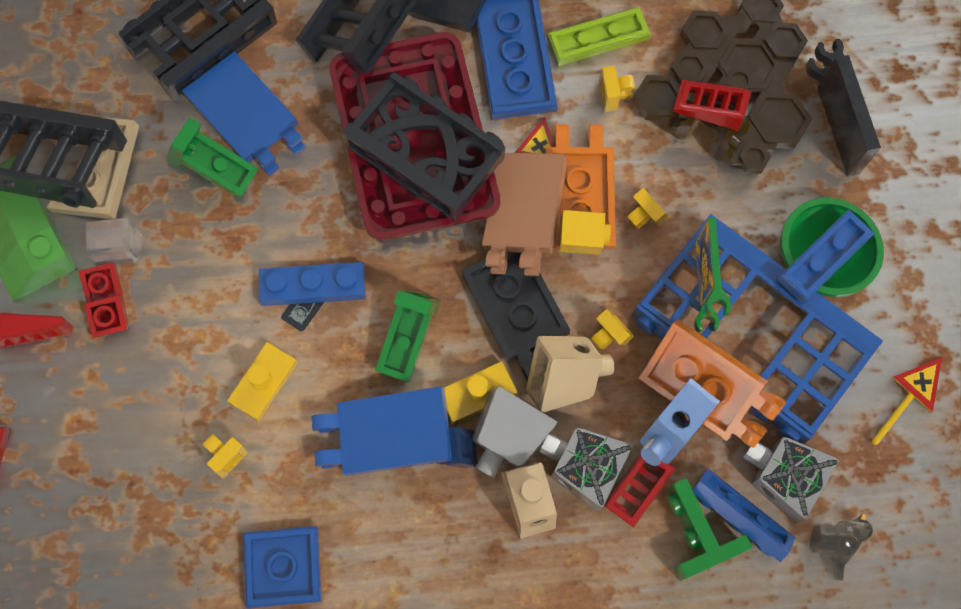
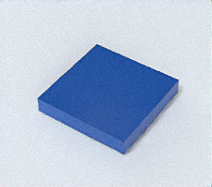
(282, 567)

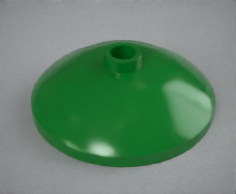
(812, 221)

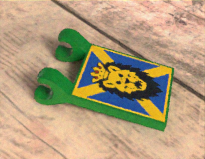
(709, 276)

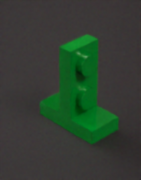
(210, 159)
(406, 334)
(699, 534)

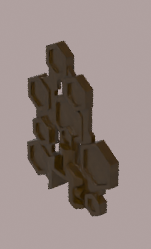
(744, 63)

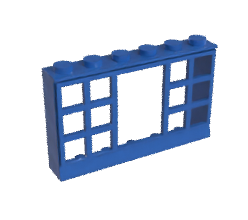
(816, 307)

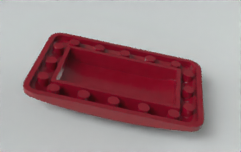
(438, 69)

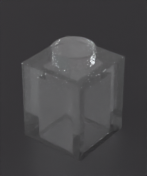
(113, 241)

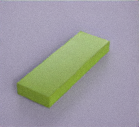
(598, 36)

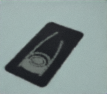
(301, 314)

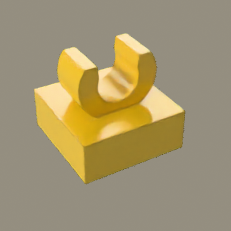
(614, 88)
(648, 209)
(612, 330)
(225, 456)

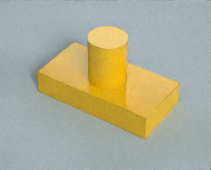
(262, 381)
(470, 394)

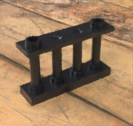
(369, 38)
(69, 130)

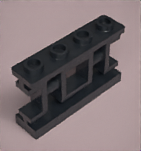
(207, 49)

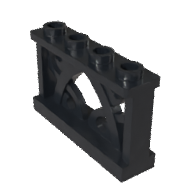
(437, 116)

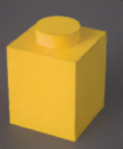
(583, 232)

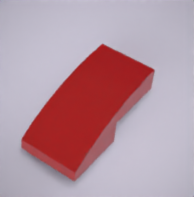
(104, 300)

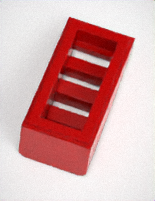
(721, 116)
(27, 328)
(650, 494)

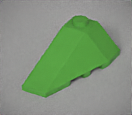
(29, 244)

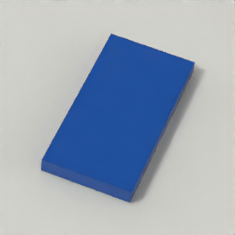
(515, 59)

